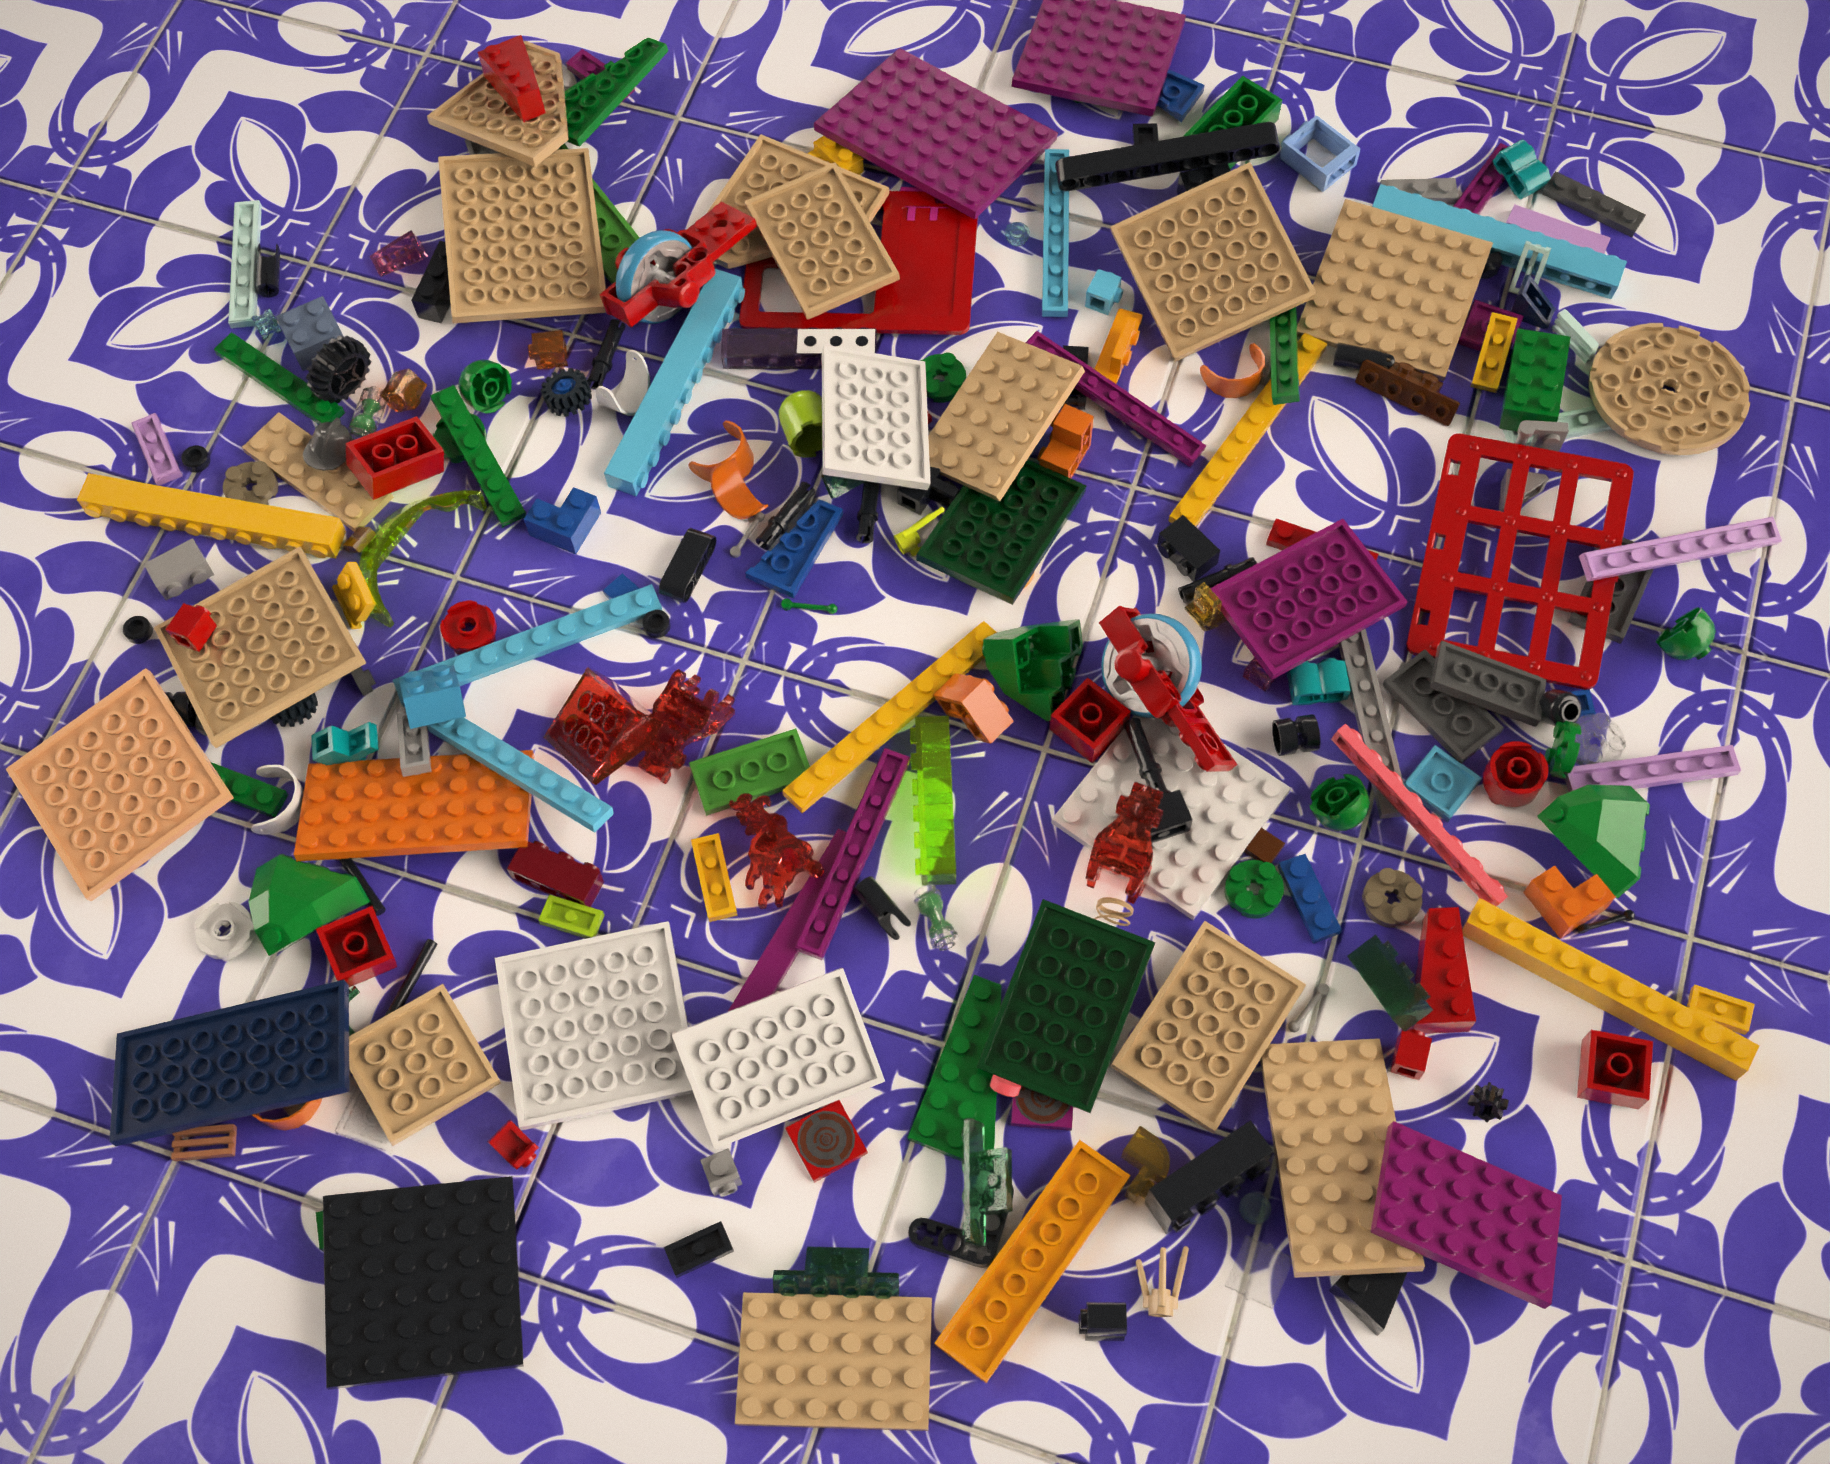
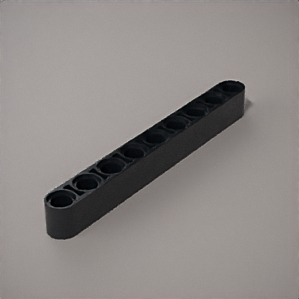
(1167, 156)

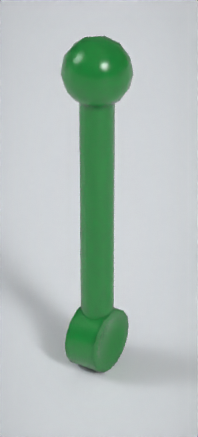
(787, 604)

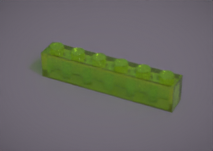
(935, 801)

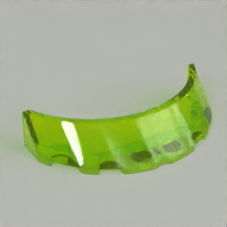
(395, 528)

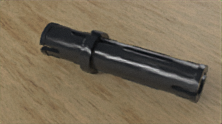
(603, 361)
(867, 514)
(779, 524)
(1187, 591)
(1149, 768)

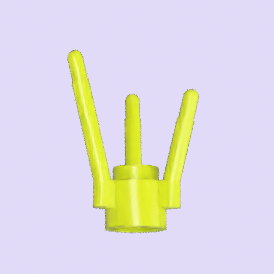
(909, 538)

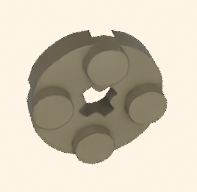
(250, 472)
(1395, 882)

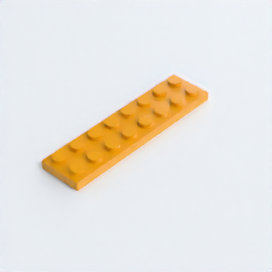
(1032, 1261)

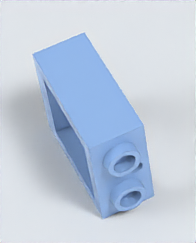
(1344, 150)

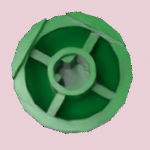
(484, 385)
(1689, 636)
(1340, 802)

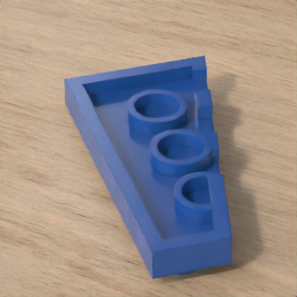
(1179, 95)
(797, 551)

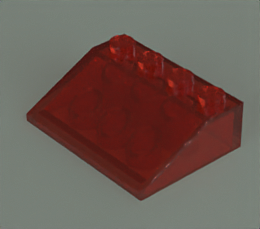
(601, 727)

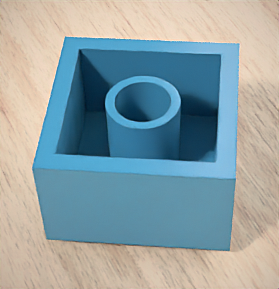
(432, 696)

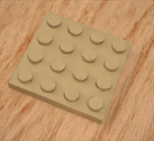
(419, 1064)

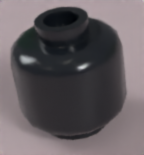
(1559, 707)

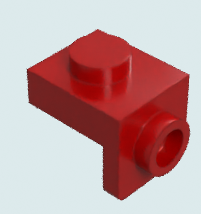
(513, 1145)

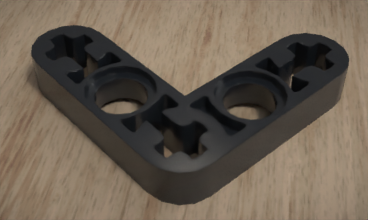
(992, 1240)

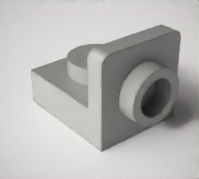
(721, 1173)

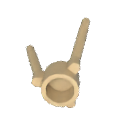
(1161, 1301)

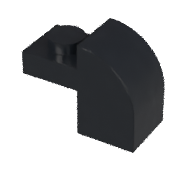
(938, 491)

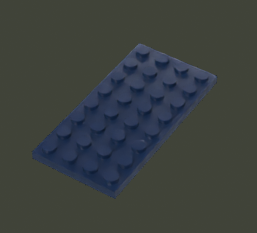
(231, 1063)

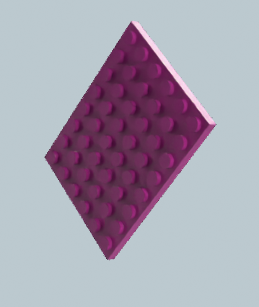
(936, 132)

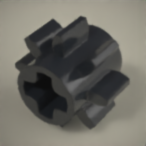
(1488, 1102)

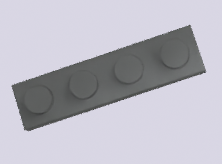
(1593, 204)

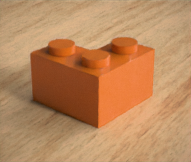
(1068, 441)
(976, 705)
(1567, 906)

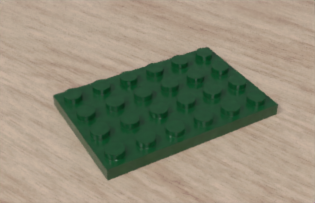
(1004, 541)
(1066, 1006)

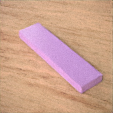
(1557, 229)

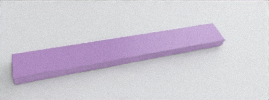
(1679, 548)

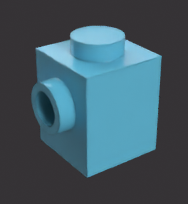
(1103, 292)

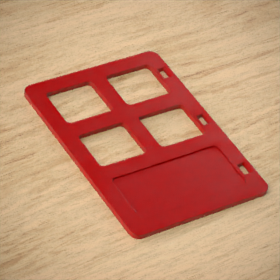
(933, 268)

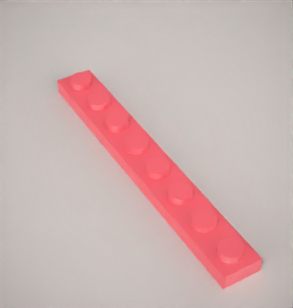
(1425, 823)

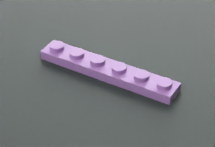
(1658, 769)

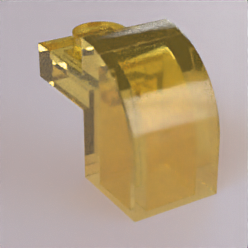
(1205, 608)
(1150, 1157)

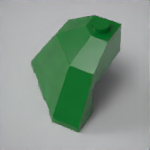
(1035, 663)
(1602, 830)
(297, 898)

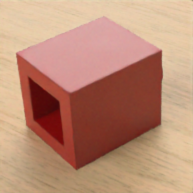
(191, 626)
(1411, 1054)

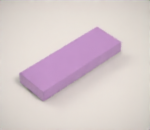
(156, 449)

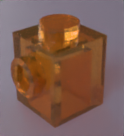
(548, 349)
(403, 390)

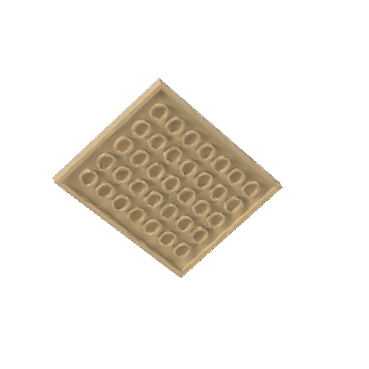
(521, 236)

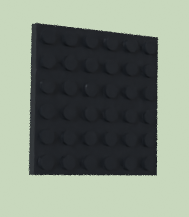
(421, 1282)

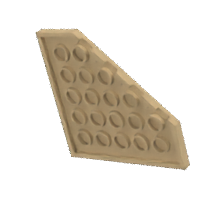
(486, 118)
(770, 166)

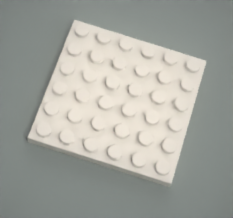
(1223, 805)
(593, 1025)

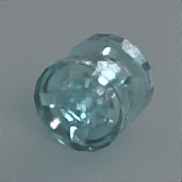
(266, 324)

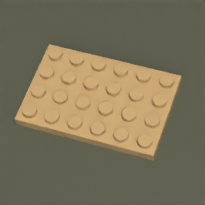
(822, 240)
(1000, 414)
(1208, 1026)
(834, 1362)

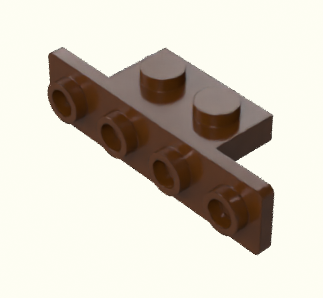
(1409, 389)

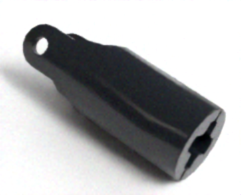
(267, 273)
(1353, 356)
(880, 905)

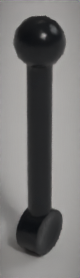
(1628, 915)

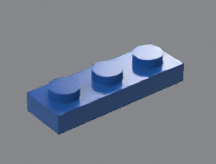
(1309, 898)

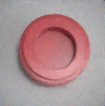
(1004, 1086)

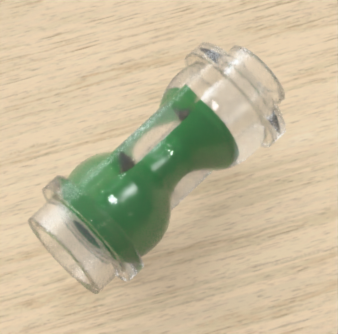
(364, 423)
(930, 905)

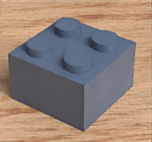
(308, 329)

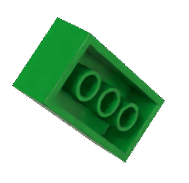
(1240, 106)
(1534, 378)

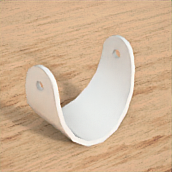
(632, 389)
(291, 814)

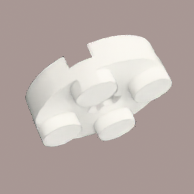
(229, 945)

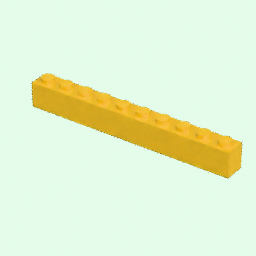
(211, 516)
(1610, 990)

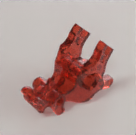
(684, 720)
(1126, 844)
(773, 851)

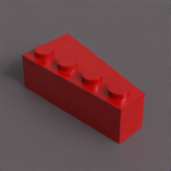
(512, 76)
(1444, 973)

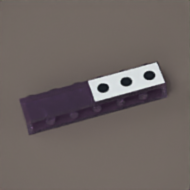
(789, 347)

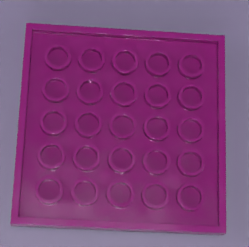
(1100, 53)

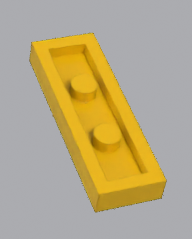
(1494, 352)
(714, 877)

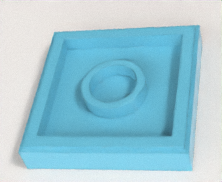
(1442, 783)

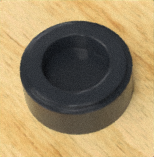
(195, 458)
(656, 623)
(137, 629)

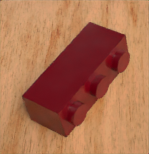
(556, 873)

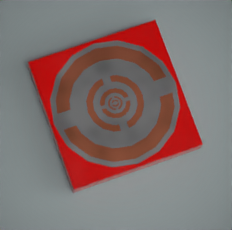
(826, 1140)

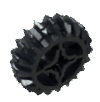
(338, 369)

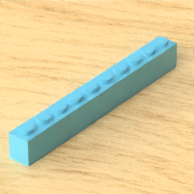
(1566, 263)
(674, 383)

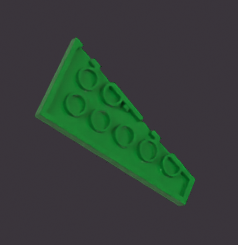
(598, 95)
(957, 1086)

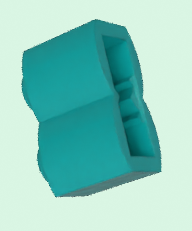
(1522, 169)
(1319, 682)

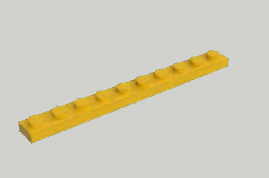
(1241, 441)
(886, 721)

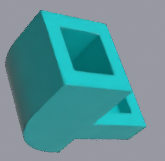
(341, 746)

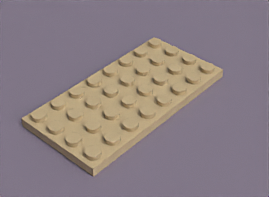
(1329, 1137)

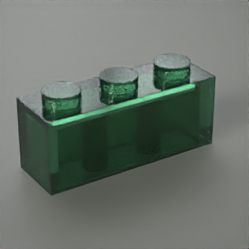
(1391, 982)

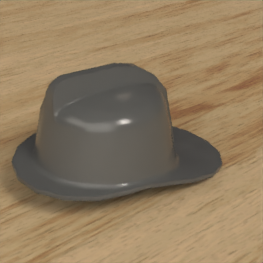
(327, 446)

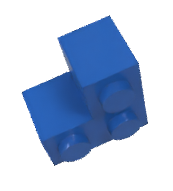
(564, 525)

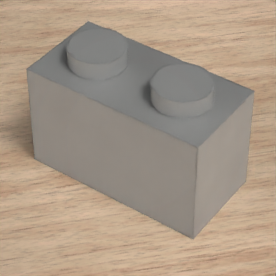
(179, 569)

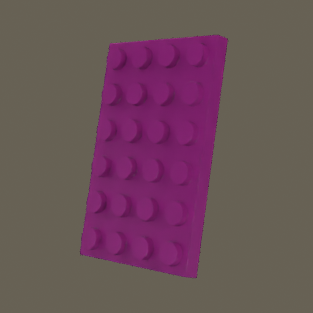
(1307, 598)
(1467, 1215)

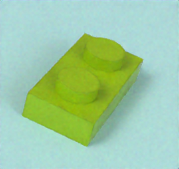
(571, 917)

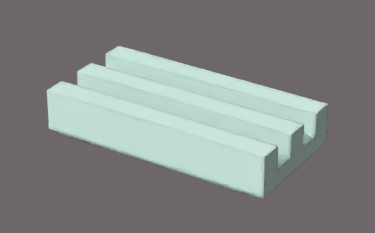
(1536, 249)
(1581, 341)

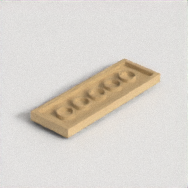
(335, 491)

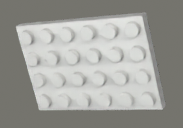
(874, 418)
(778, 1057)

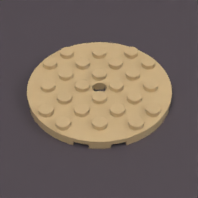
(1707, 382)

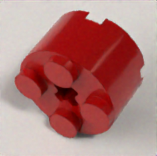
(1515, 774)

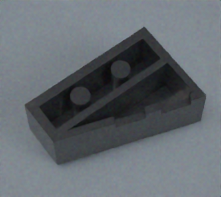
(1370, 1296)

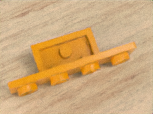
(1117, 346)

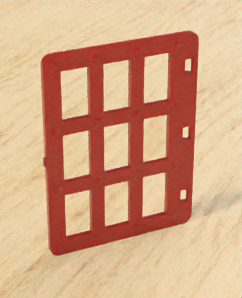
(1450, 519)

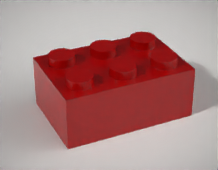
(395, 457)

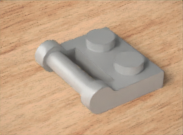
(1547, 434)

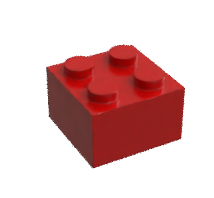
(1089, 720)
(357, 947)
(1615, 1069)

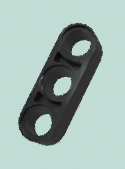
(687, 565)

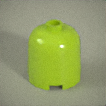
(802, 422)

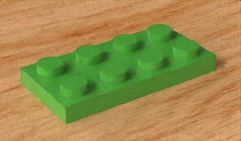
(753, 768)

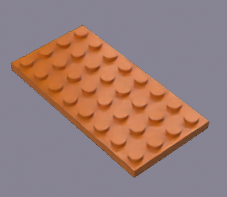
(377, 812)

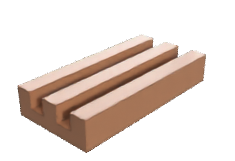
(179, 1143)

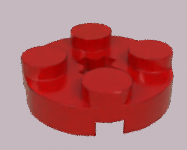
(455, 621)

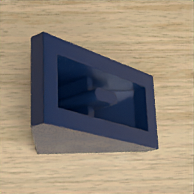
(1533, 304)

